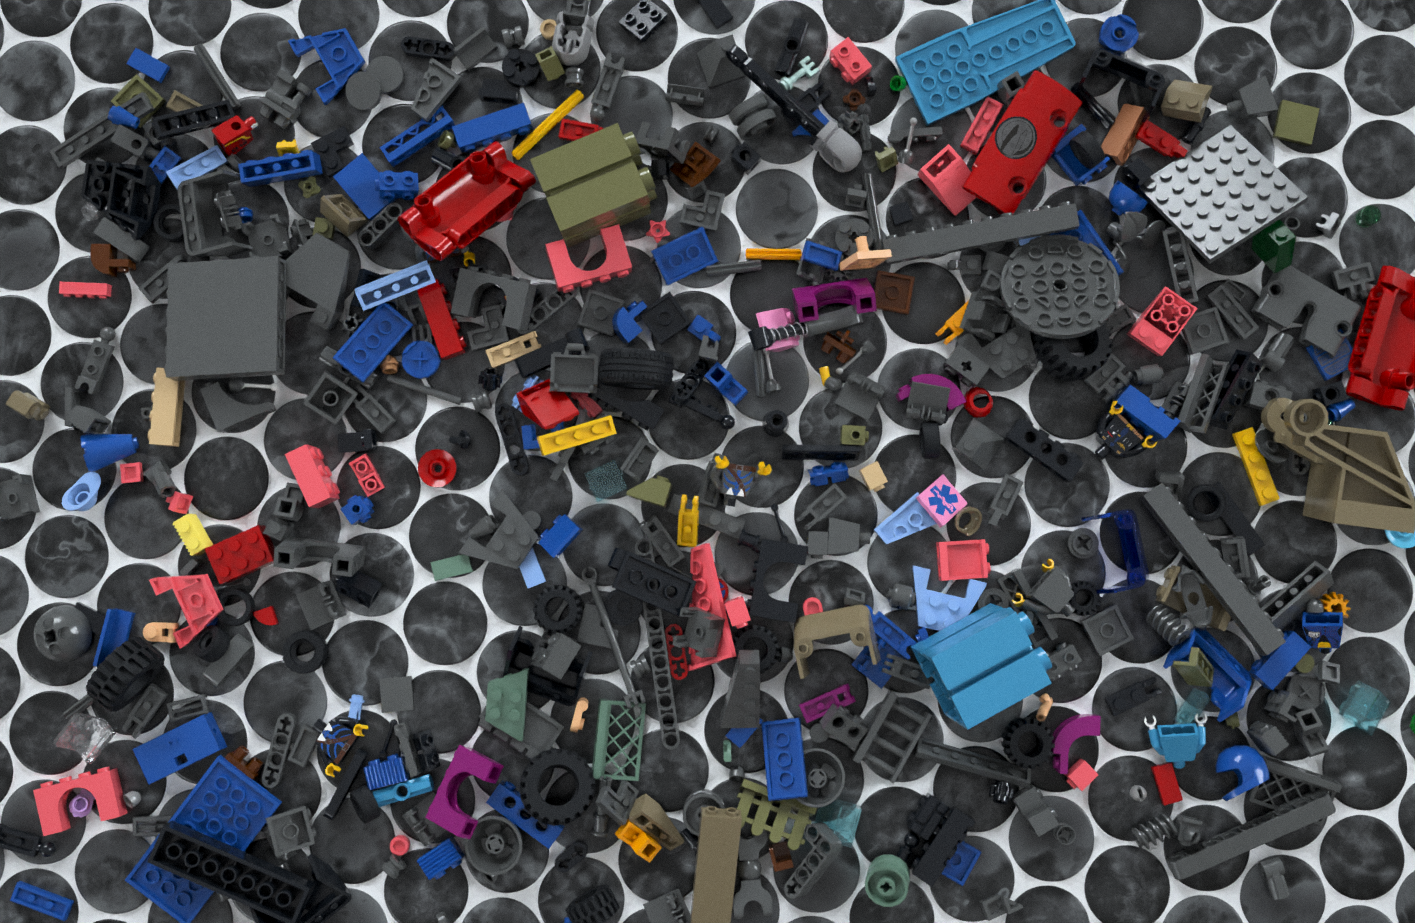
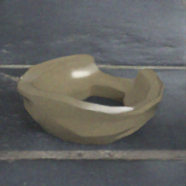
(974, 523)

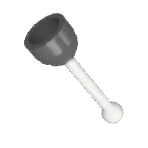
(237, 385)

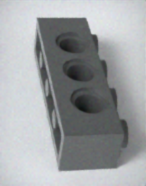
(1180, 266)

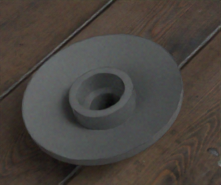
(1269, 448)

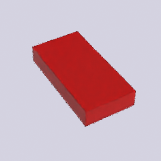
(1166, 783)

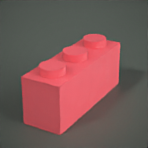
(737, 612)

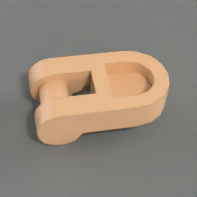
(156, 632)
(578, 722)

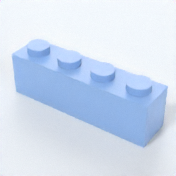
(394, 285)

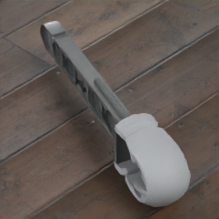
(575, 15)

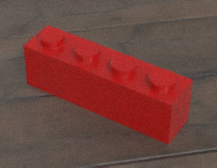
(441, 320)

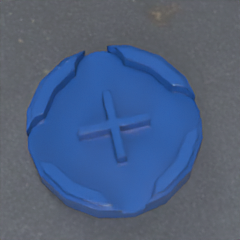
(421, 359)

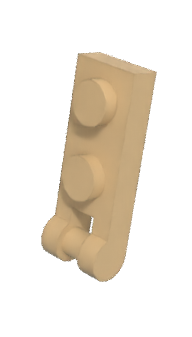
(512, 349)

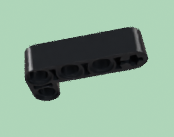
(541, 358)

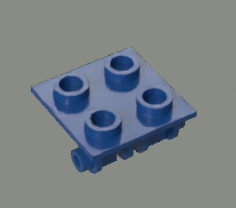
(873, 672)

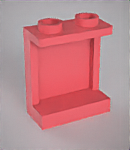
(962, 560)

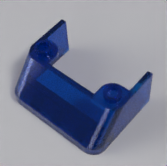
(1132, 548)

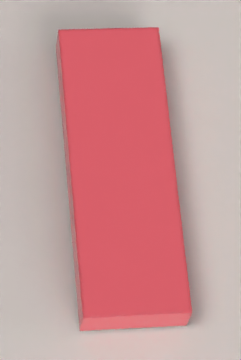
(981, 125)

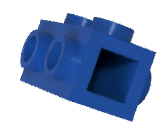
(397, 185)

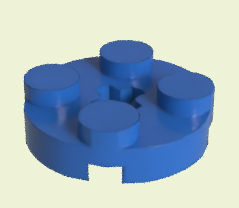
(1129, 32)

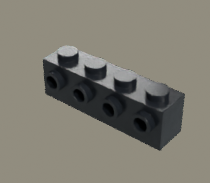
(1238, 381)

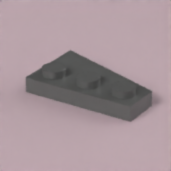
(435, 89)

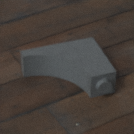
(227, 411)

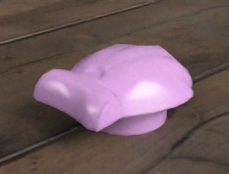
(82, 803)

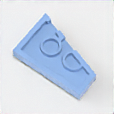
(904, 521)

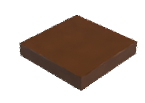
(893, 292)

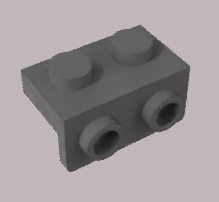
(1279, 705)

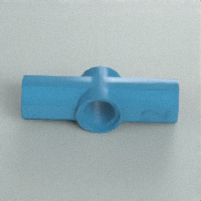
(414, 786)

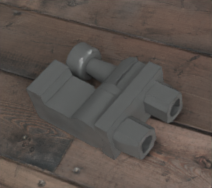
(278, 100)

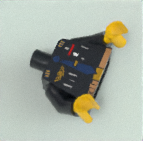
(1119, 436)

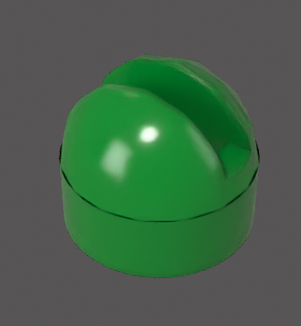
(898, 83)

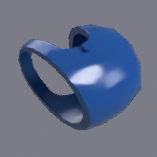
(1247, 765)

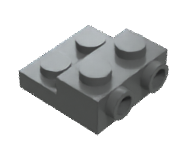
(291, 830)

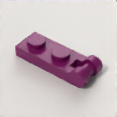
(819, 705)

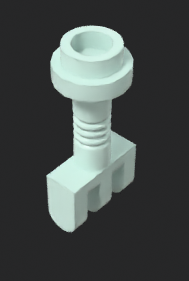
(804, 70)

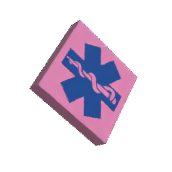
(941, 500)

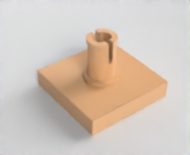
(864, 258)

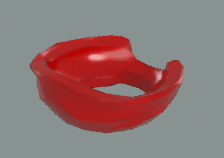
(969, 404)

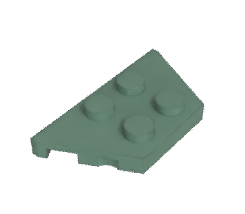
(507, 703)

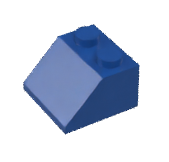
(560, 535)

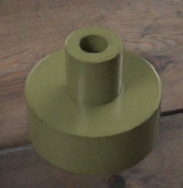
(447, 140)

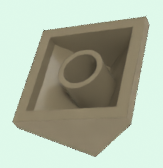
(342, 213)

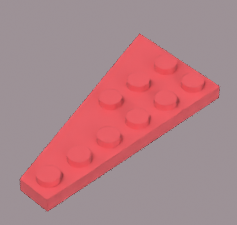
(708, 597)

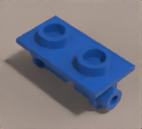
(837, 471)

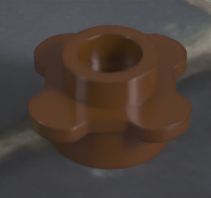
(849, 99)

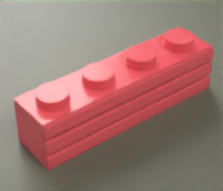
(82, 289)
(589, 404)

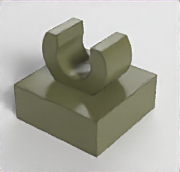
(886, 159)

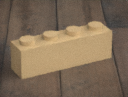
(166, 410)

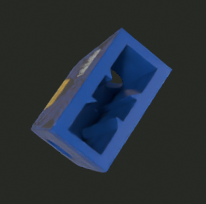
(1323, 630)

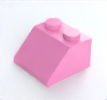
(778, 318)

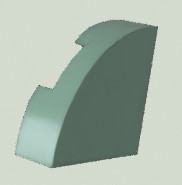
(727, 750)

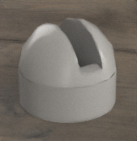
(1135, 795)
(132, 798)

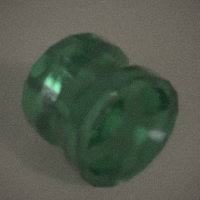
(1371, 212)

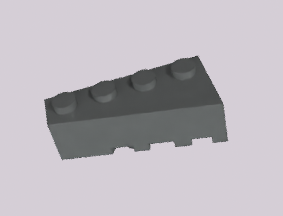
(742, 700)

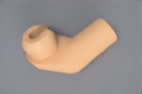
(1044, 707)

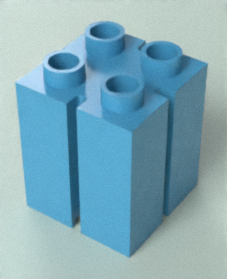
(983, 664)

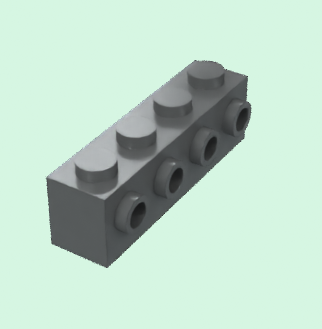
(1296, 595)

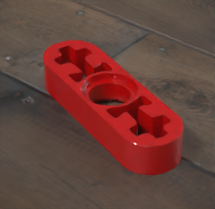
(674, 666)

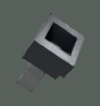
(659, 168)

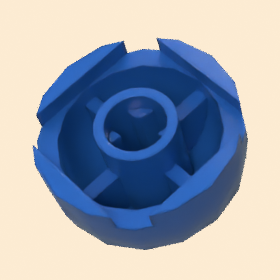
(1125, 199)

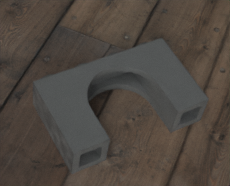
(518, 295)
(345, 557)

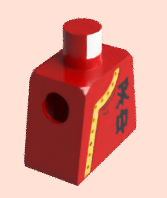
(234, 134)

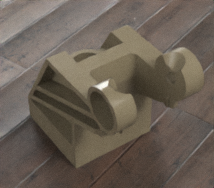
(1351, 470)

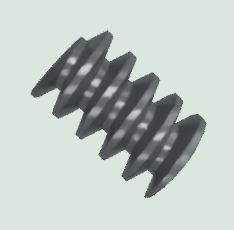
(1166, 627)
(1153, 830)

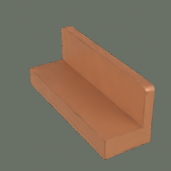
(1122, 134)

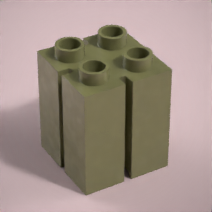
(595, 183)

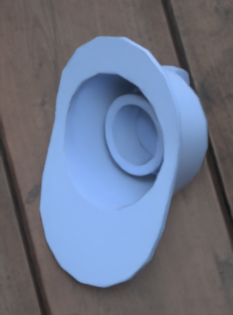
(83, 493)

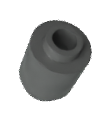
(1148, 374)

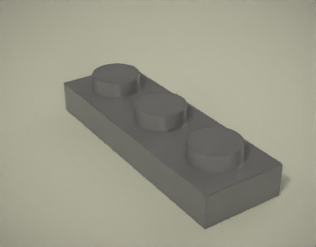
(1232, 312)

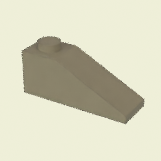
(654, 821)

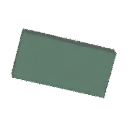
(451, 567)

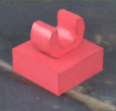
(179, 502)

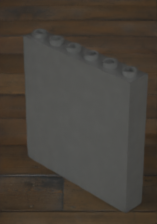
(226, 318)

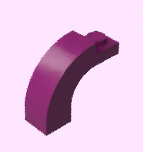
(955, 397)
(1068, 732)

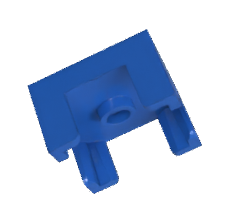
(529, 435)

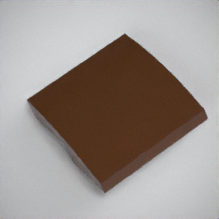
(696, 166)

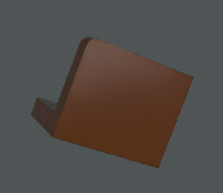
(780, 856)

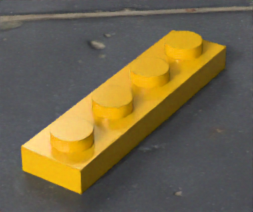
(576, 435)
(1255, 467)

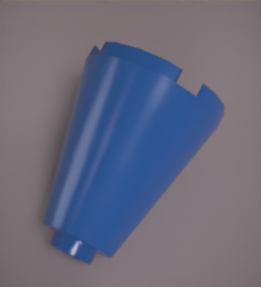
(107, 449)

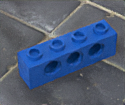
(514, 813)

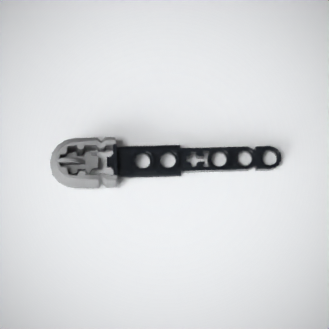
(834, 144)

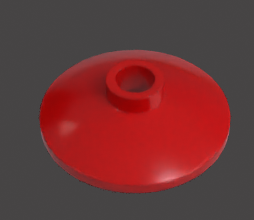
(427, 467)

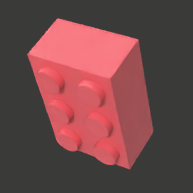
(313, 476)

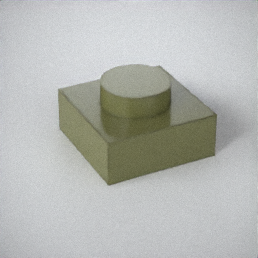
(324, 227)

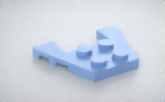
(938, 609)

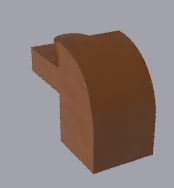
(105, 260)

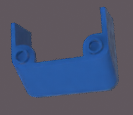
(1230, 678)

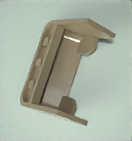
(830, 623)

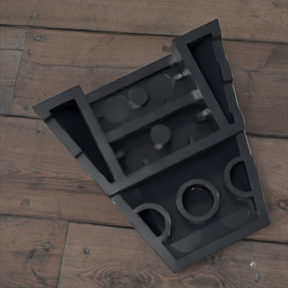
(123, 193)

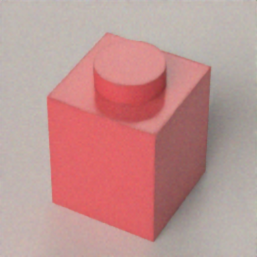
(1080, 775)

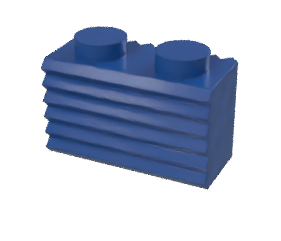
(386, 772)
(440, 858)

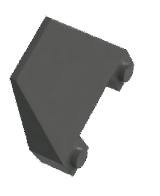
(321, 275)

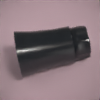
(772, 429)

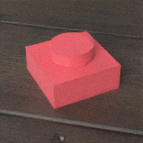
(131, 472)

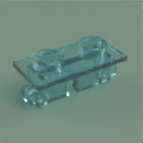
(1194, 703)

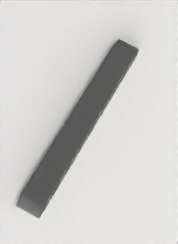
(1251, 834)

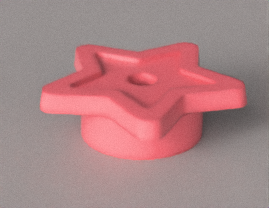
(657, 225)

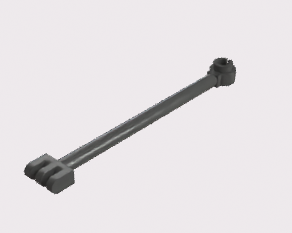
(632, 694)

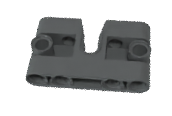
(1325, 309)

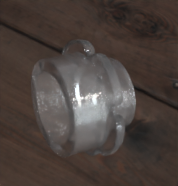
(90, 212)

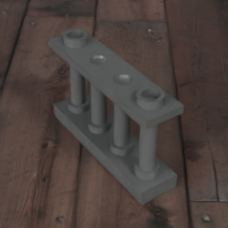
(871, 736)

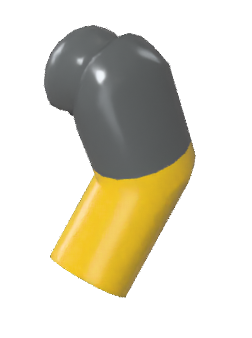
(828, 381)

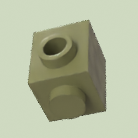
(550, 63)
(853, 435)

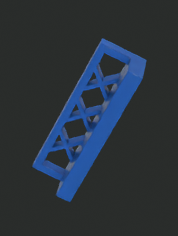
(420, 140)

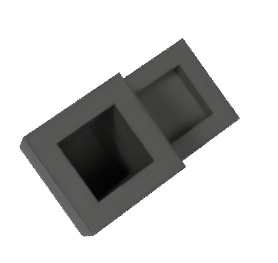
(1009, 87)
(291, 504)
(1308, 732)

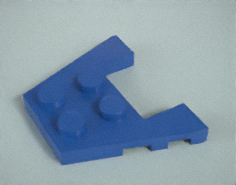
(338, 55)

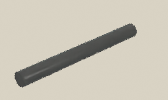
(424, 389)

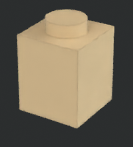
(873, 477)

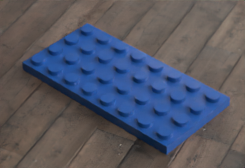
(221, 806)

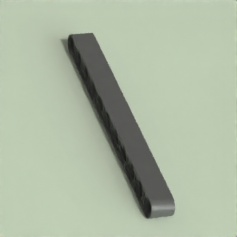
(660, 691)

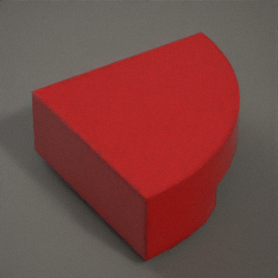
(266, 616)

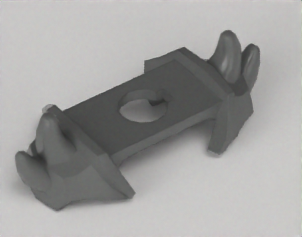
(1189, 582)

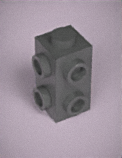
(1062, 659)

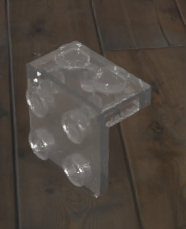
(85, 735)

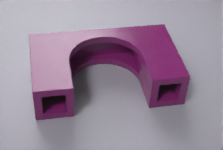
(853, 292)
(444, 808)

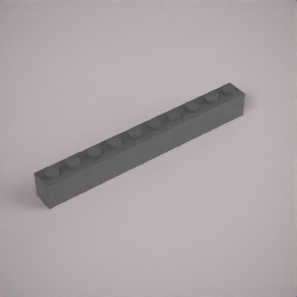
(982, 233)
(1210, 566)

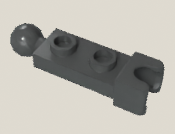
(606, 87)
(97, 362)

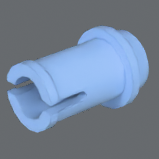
(356, 706)

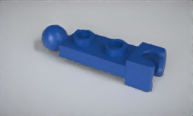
(891, 633)

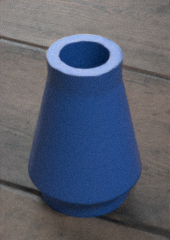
(121, 116)
(1340, 409)

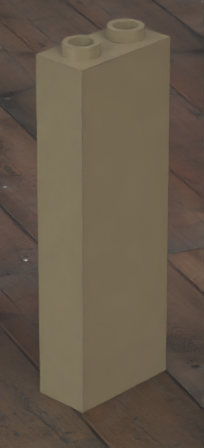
(716, 865)

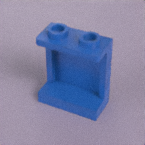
(1069, 163)

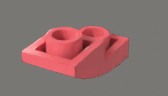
(367, 474)

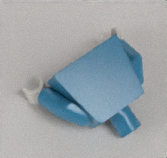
(1178, 741)

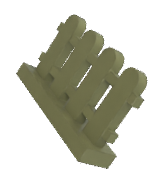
(782, 814)

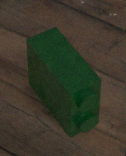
(1275, 246)

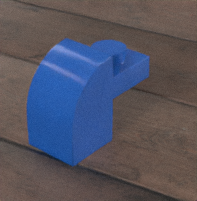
(623, 321)
(725, 384)

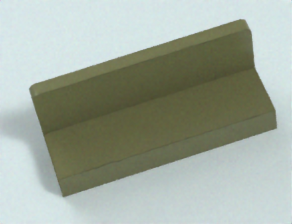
(1196, 671)

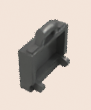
(574, 372)

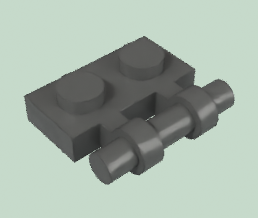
(1101, 378)

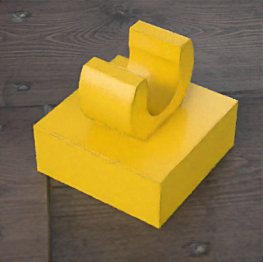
(287, 147)

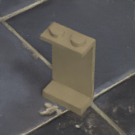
(1175, 600)

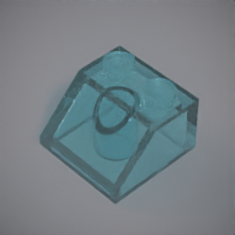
(1364, 707)
(841, 819)

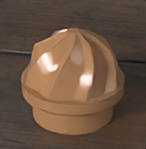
(389, 365)

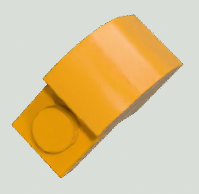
(640, 841)

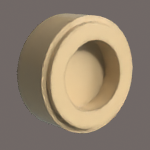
(547, 29)

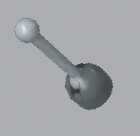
(906, 155)
(866, 348)
(772, 385)

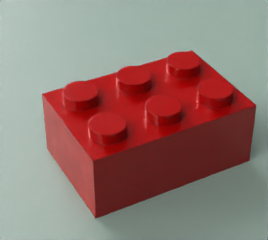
(241, 554)

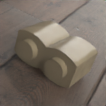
(28, 405)

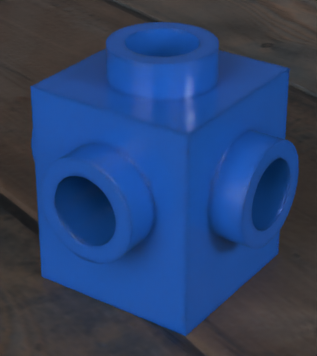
(352, 510)

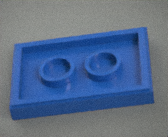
(359, 183)
(684, 256)

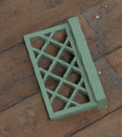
(601, 739)

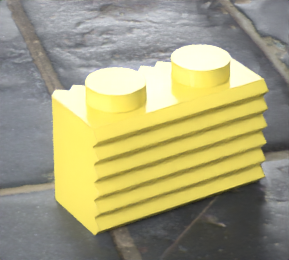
(193, 534)

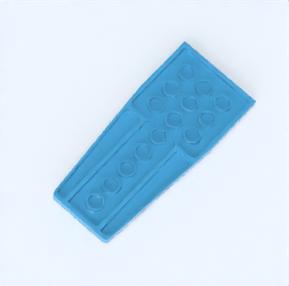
(972, 60)

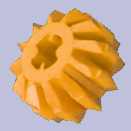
(1336, 600)

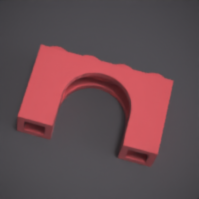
(568, 276)
(52, 798)

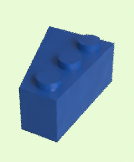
(1144, 414)

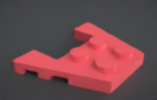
(196, 600)

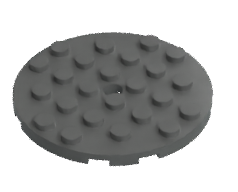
(1068, 313)

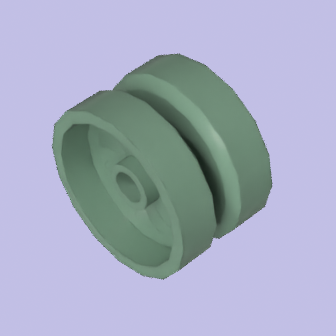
(887, 880)

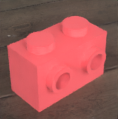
(849, 61)

